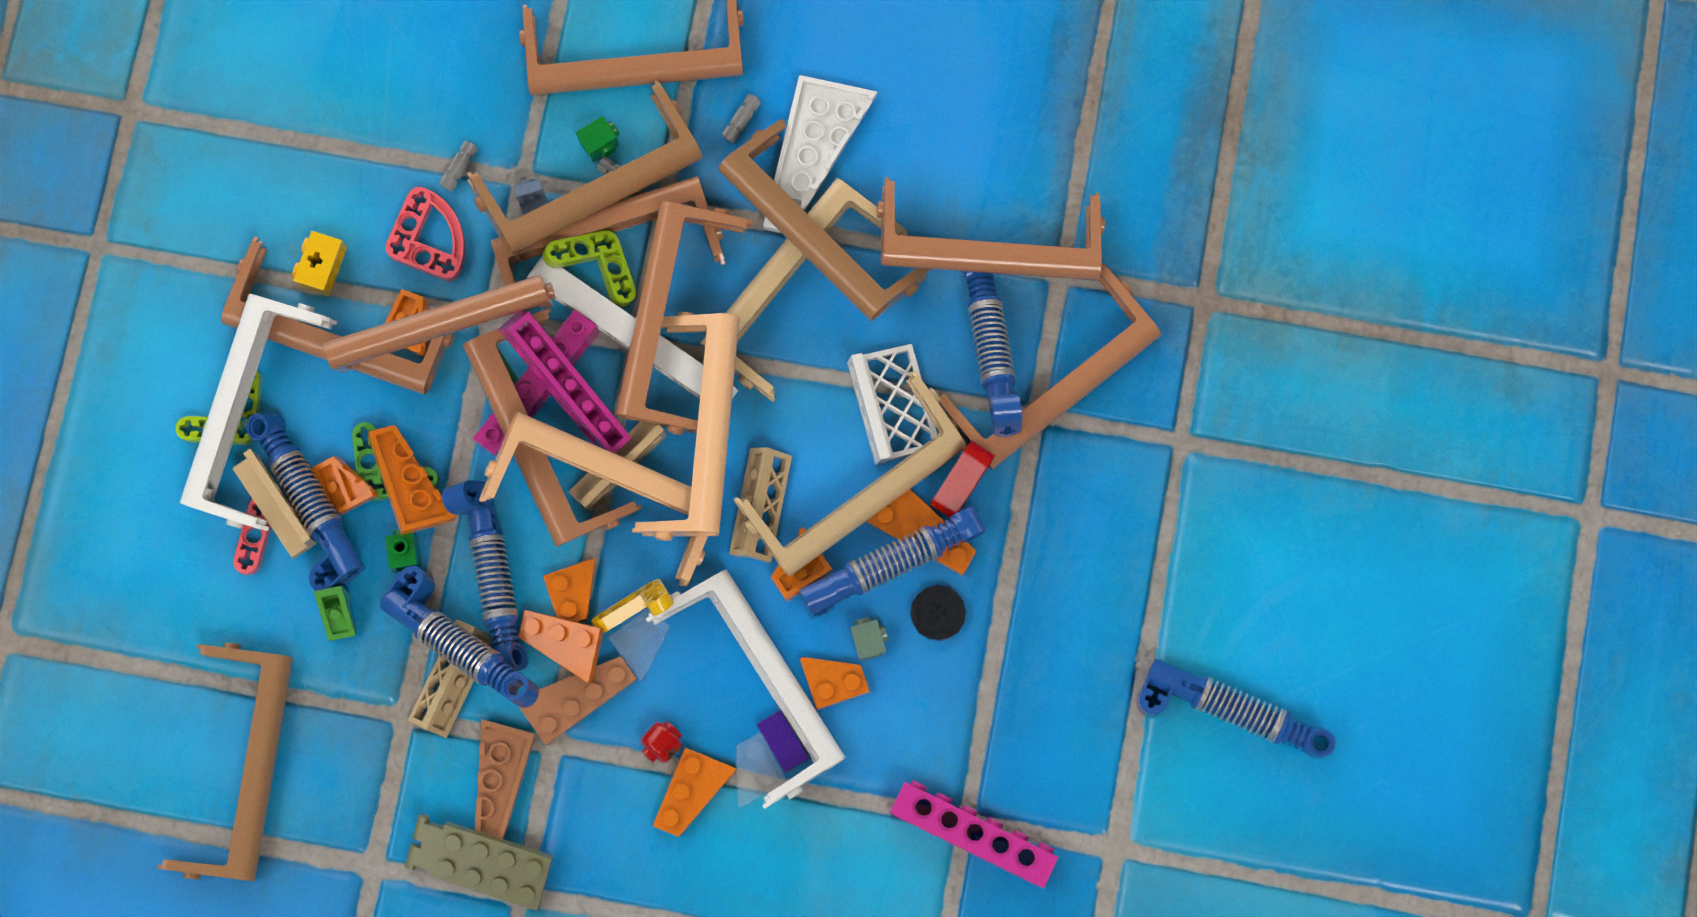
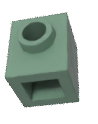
(869, 638)

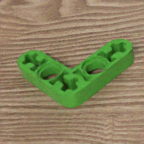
(373, 474)

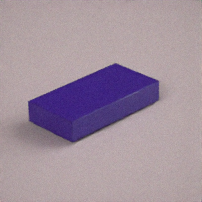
(782, 741)

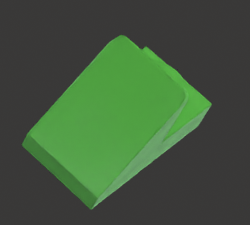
(335, 612)

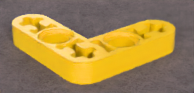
(651, 595)

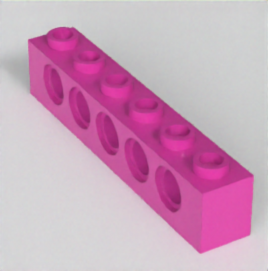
(572, 340)
(564, 382)
(1036, 873)

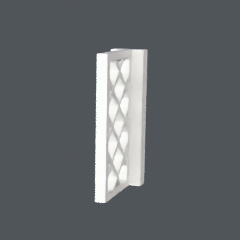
(870, 407)

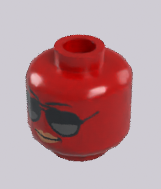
(661, 742)

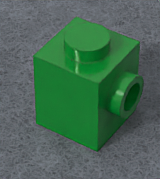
(598, 138)
(402, 551)

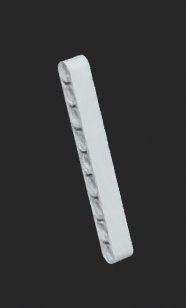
(620, 325)

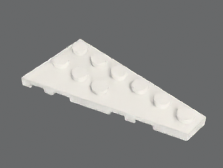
(816, 134)

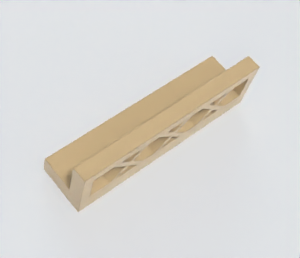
(643, 440)
(757, 479)
(274, 504)
(448, 699)

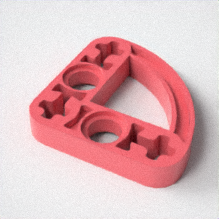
(413, 248)

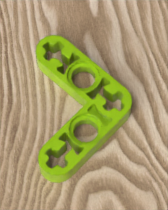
(604, 256)
(197, 421)

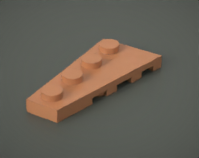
(573, 699)
(501, 771)

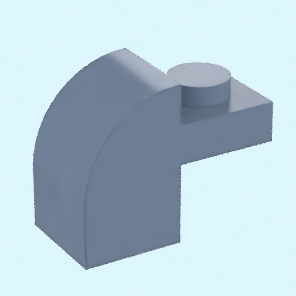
(530, 195)

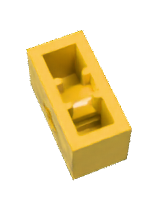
(322, 276)

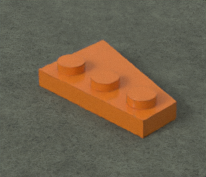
(563, 641)
(690, 790)

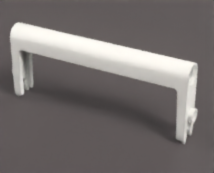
(230, 403)
(772, 671)

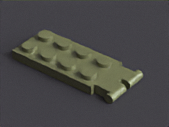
(480, 862)

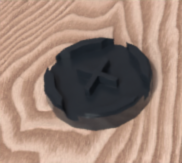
(938, 613)

